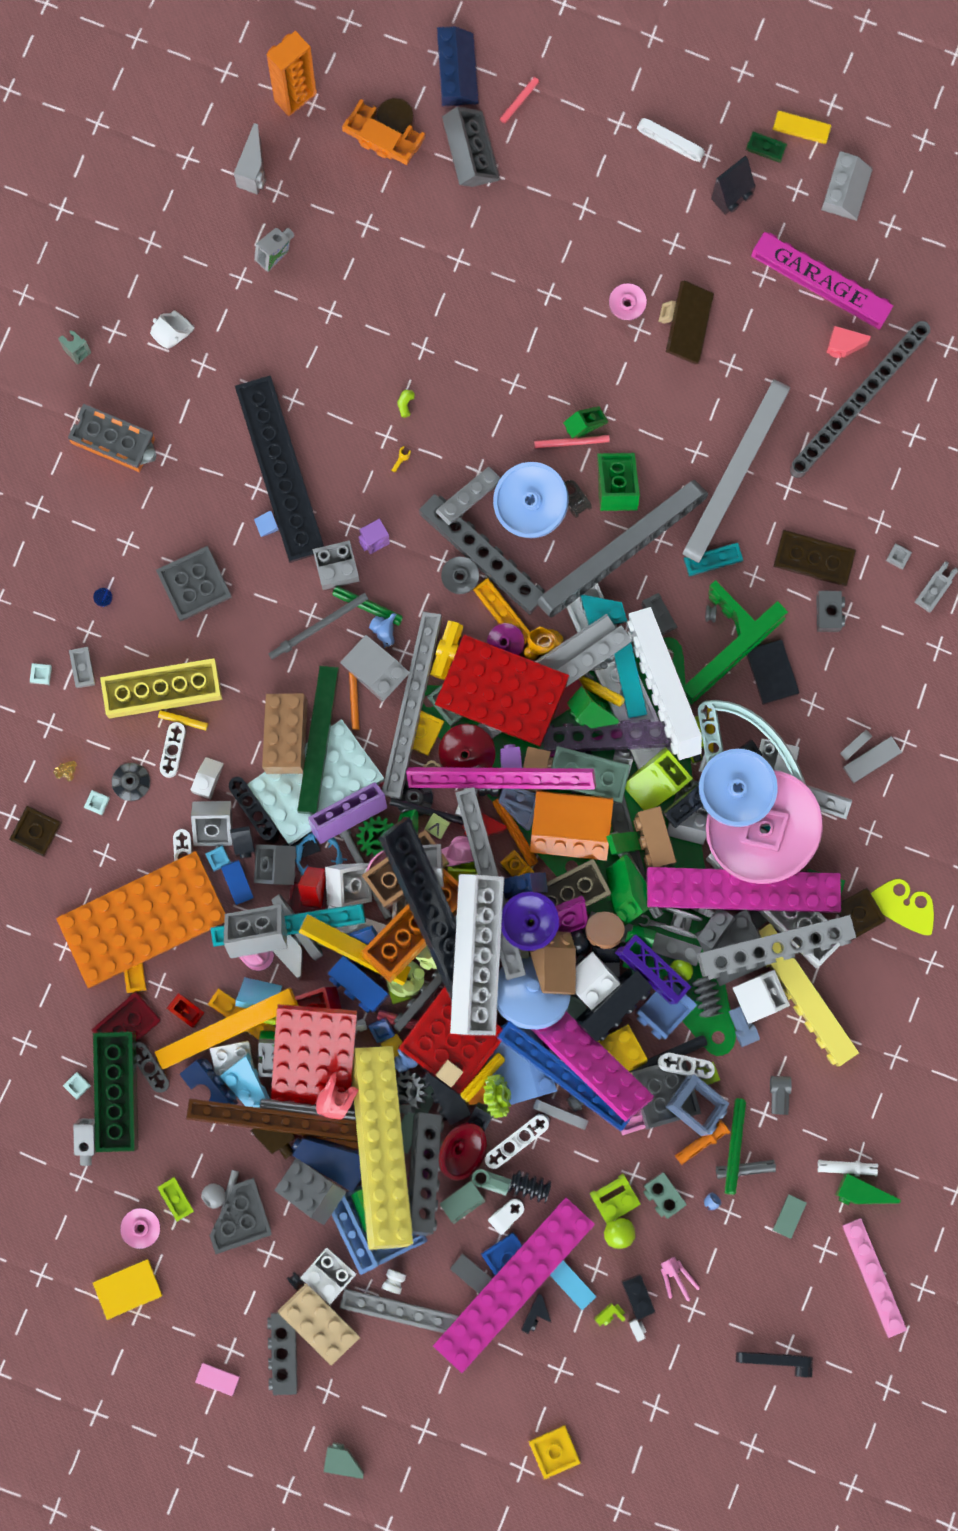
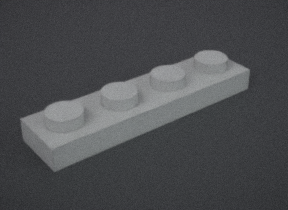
(468, 495)

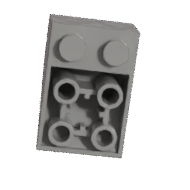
(694, 827)

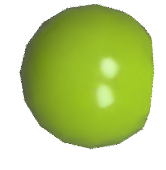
(683, 969)

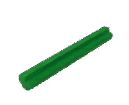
(368, 606)

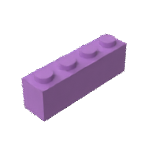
(347, 812)

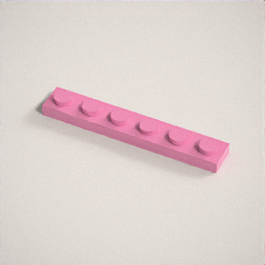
(874, 1278)

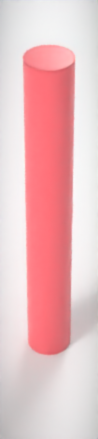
(519, 100)

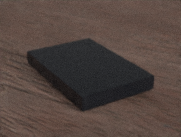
(772, 672)

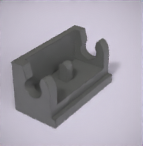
(661, 613)

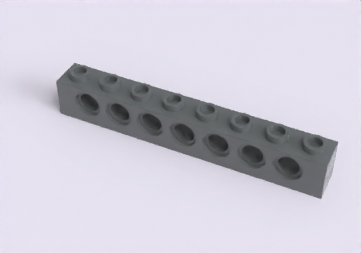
(470, 551)

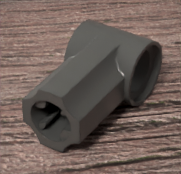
(780, 1088)

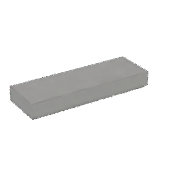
(872, 759)

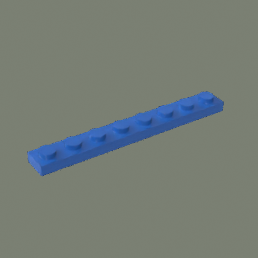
(558, 1072)

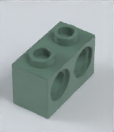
(668, 1192)

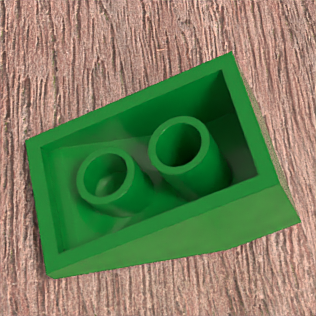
(617, 482)
(627, 890)

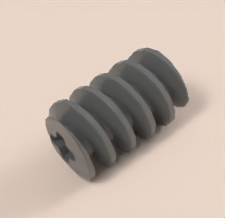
(707, 997)

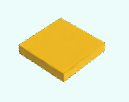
(427, 733)
(554, 1452)

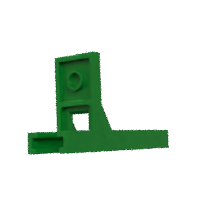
(749, 634)

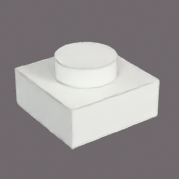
(638, 1329)

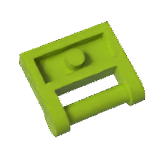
(618, 1204)

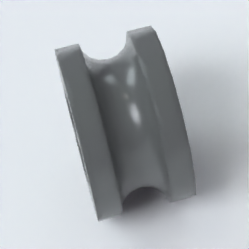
(710, 613)

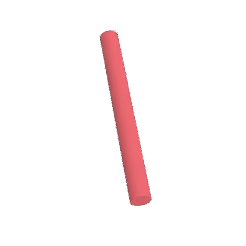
(570, 442)

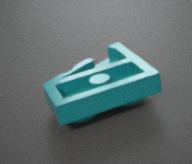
(598, 607)

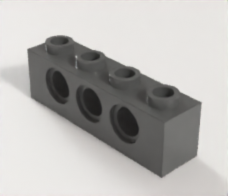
(289, 1385)

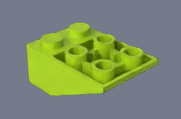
(657, 780)

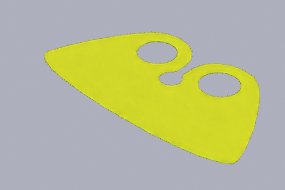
(910, 916)

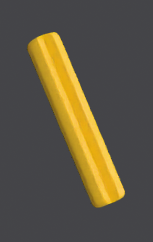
(602, 691)
(477, 1083)

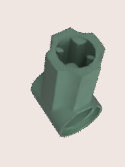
(493, 1182)

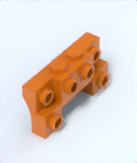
(380, 137)

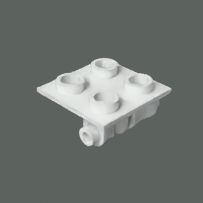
(227, 1055)

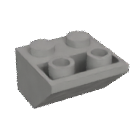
(336, 565)

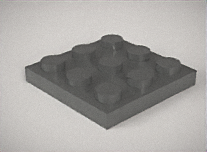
(193, 583)
(741, 930)
(663, 1087)

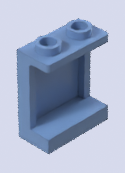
(664, 1016)

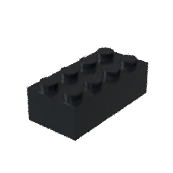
(619, 1002)

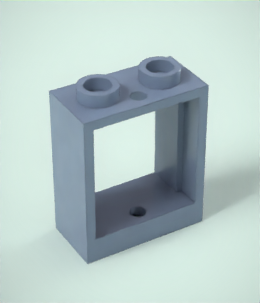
(693, 1082)

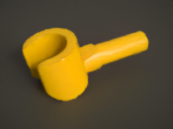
(402, 457)

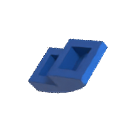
(237, 882)

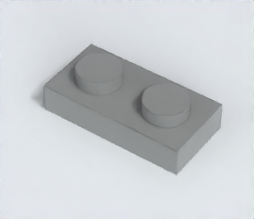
(82, 667)

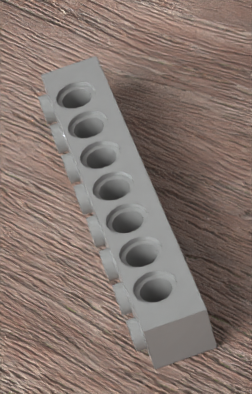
(842, 925)

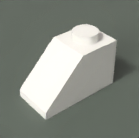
(207, 778)
(292, 956)

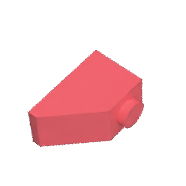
(845, 342)

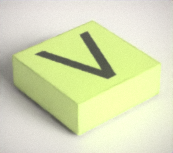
(437, 826)

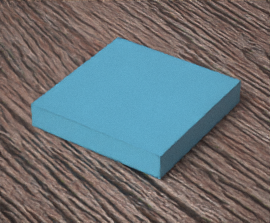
(255, 991)

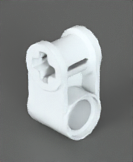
(504, 1218)

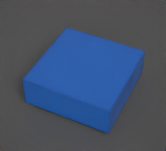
(381, 1030)

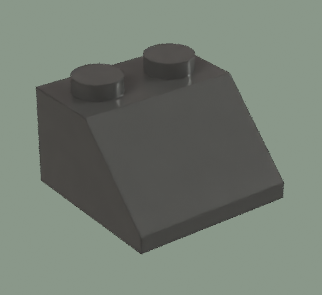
(275, 864)

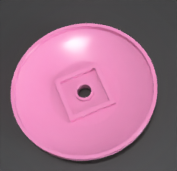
(782, 851)

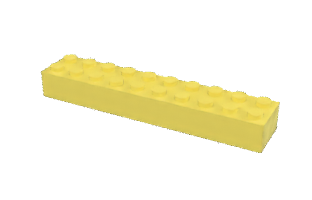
(381, 1149)

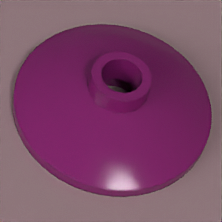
(511, 633)

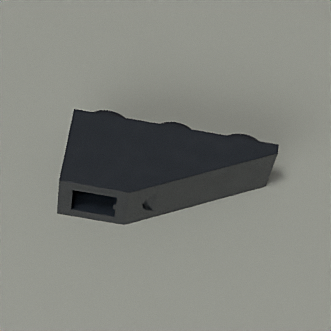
(451, 1102)

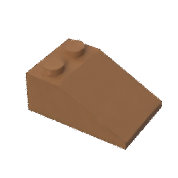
(556, 965)

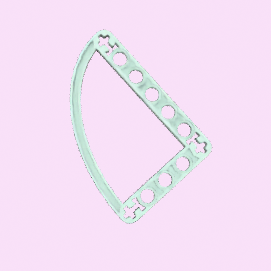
(753, 718)

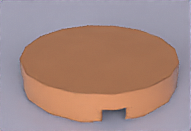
(604, 930)

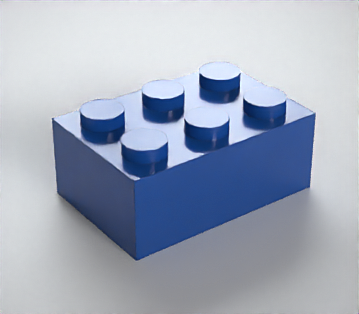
(357, 985)

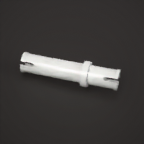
(848, 1167)

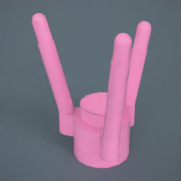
(672, 1268)

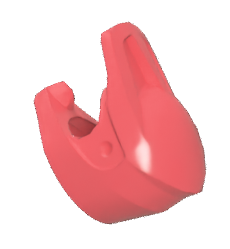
(333, 1103)

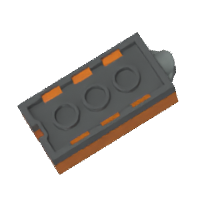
(113, 438)

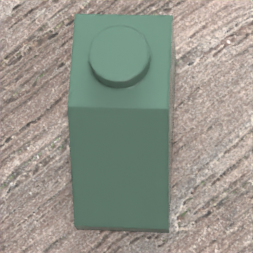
(342, 1462)

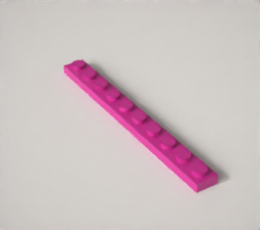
(501, 778)

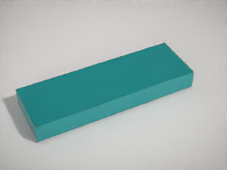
(714, 559)

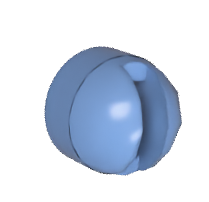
(712, 1201)

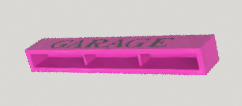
(822, 280)

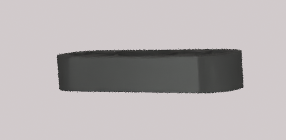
(145, 1052)

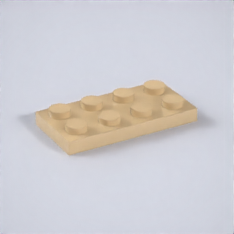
(318, 1324)

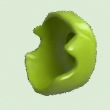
(619, 1233)

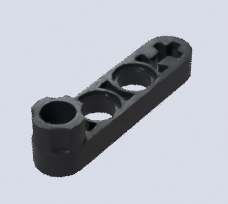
(252, 809)
(802, 1364)

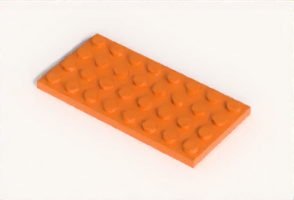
(142, 919)

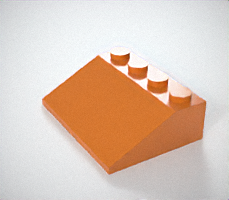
(571, 825)

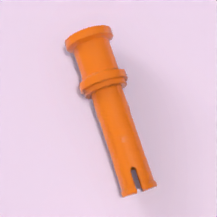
(701, 1143)

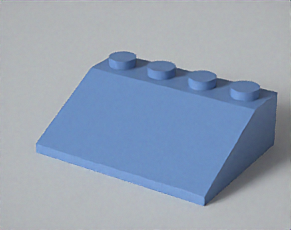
(521, 1076)

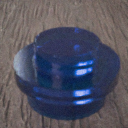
(102, 597)

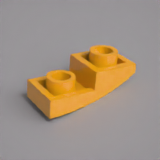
(515, 864)

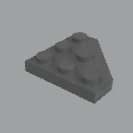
(240, 1219)

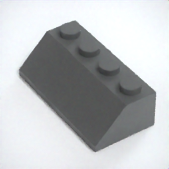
(470, 147)

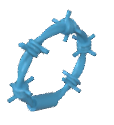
(310, 836)

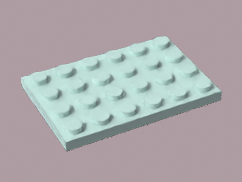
(345, 772)

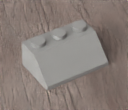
(847, 186)
(255, 931)

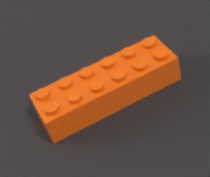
(291, 73)
(401, 939)

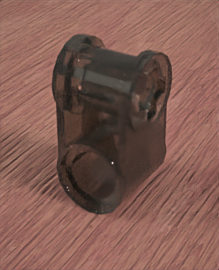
(577, 499)

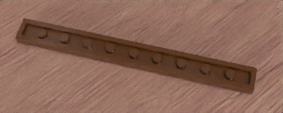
(271, 1120)

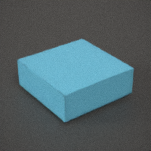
(218, 858)

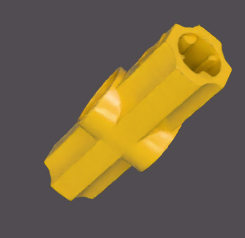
(446, 650)

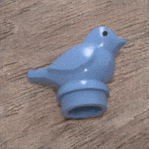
(383, 629)
(404, 1062)

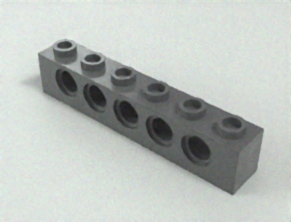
(435, 1125)

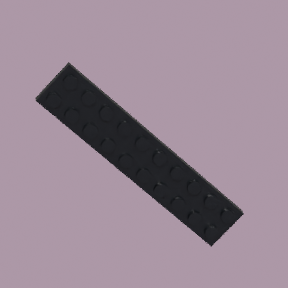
(279, 468)
(423, 895)

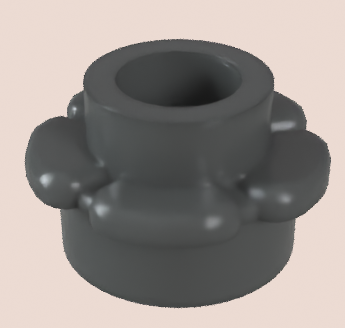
(574, 1103)

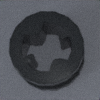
(295, 1281)

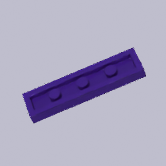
(652, 978)

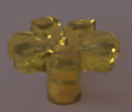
(65, 770)

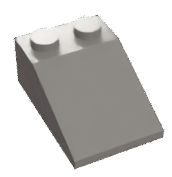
(249, 170)
(374, 668)

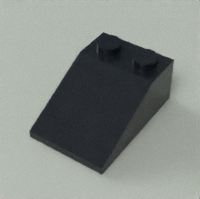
(734, 186)

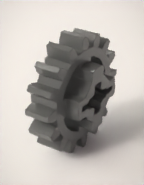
(413, 1090)

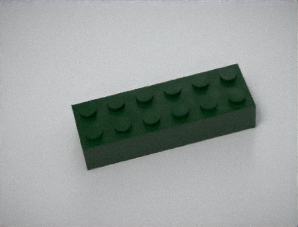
(115, 1091)

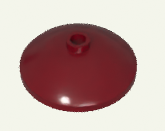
(471, 739)
(462, 1151)

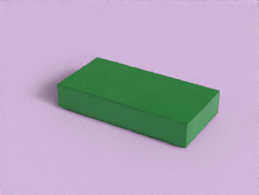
(623, 842)

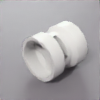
(394, 1281)

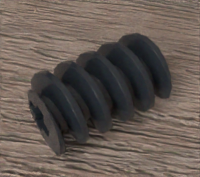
(530, 1186)

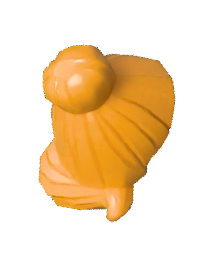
(541, 642)

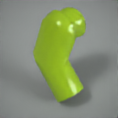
(403, 401)

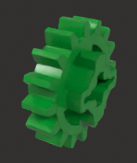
(371, 830)

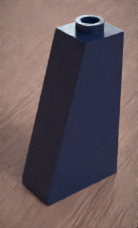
(330, 1159)

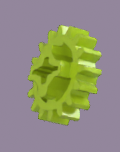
(497, 1096)

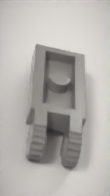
(935, 588)

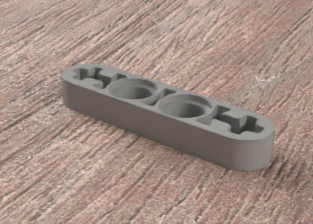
(309, 944)

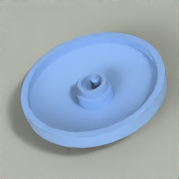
(531, 500)
(738, 787)
(523, 1002)

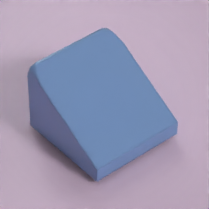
(266, 524)

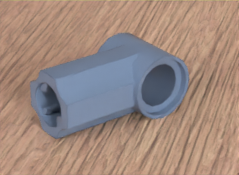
(744, 1032)

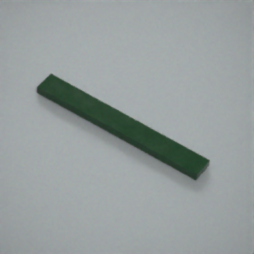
(318, 740)

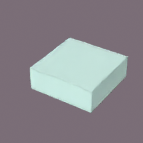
(40, 674)
(97, 802)
(77, 1085)

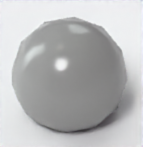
(213, 1195)

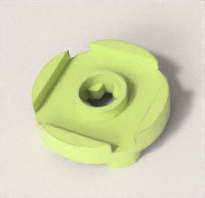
(410, 987)

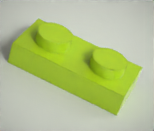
(175, 1199)

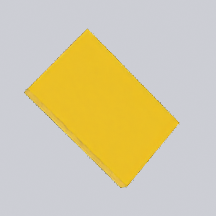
(127, 1289)

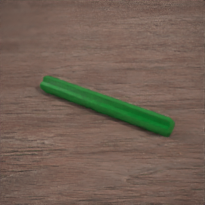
(735, 1146)

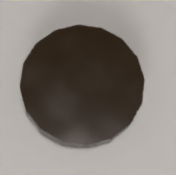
(395, 114)

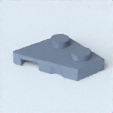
(519, 805)

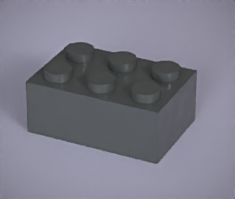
(310, 1191)

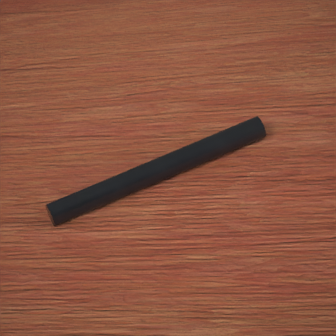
(425, 810)

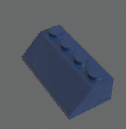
(457, 66)

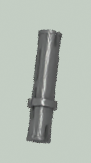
(749, 1168)

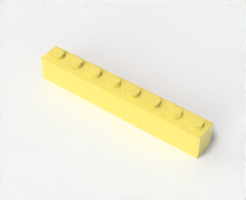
(811, 1006)

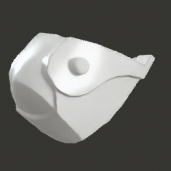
(170, 329)

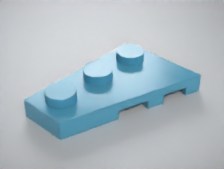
(245, 1083)

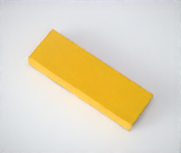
(801, 127)

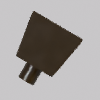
(275, 1141)

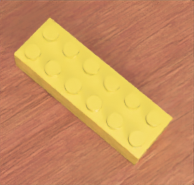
(161, 688)

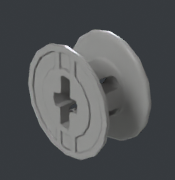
(681, 922)

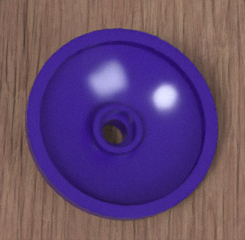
(528, 907)

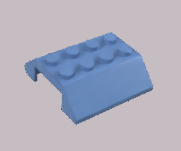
(356, 1240)

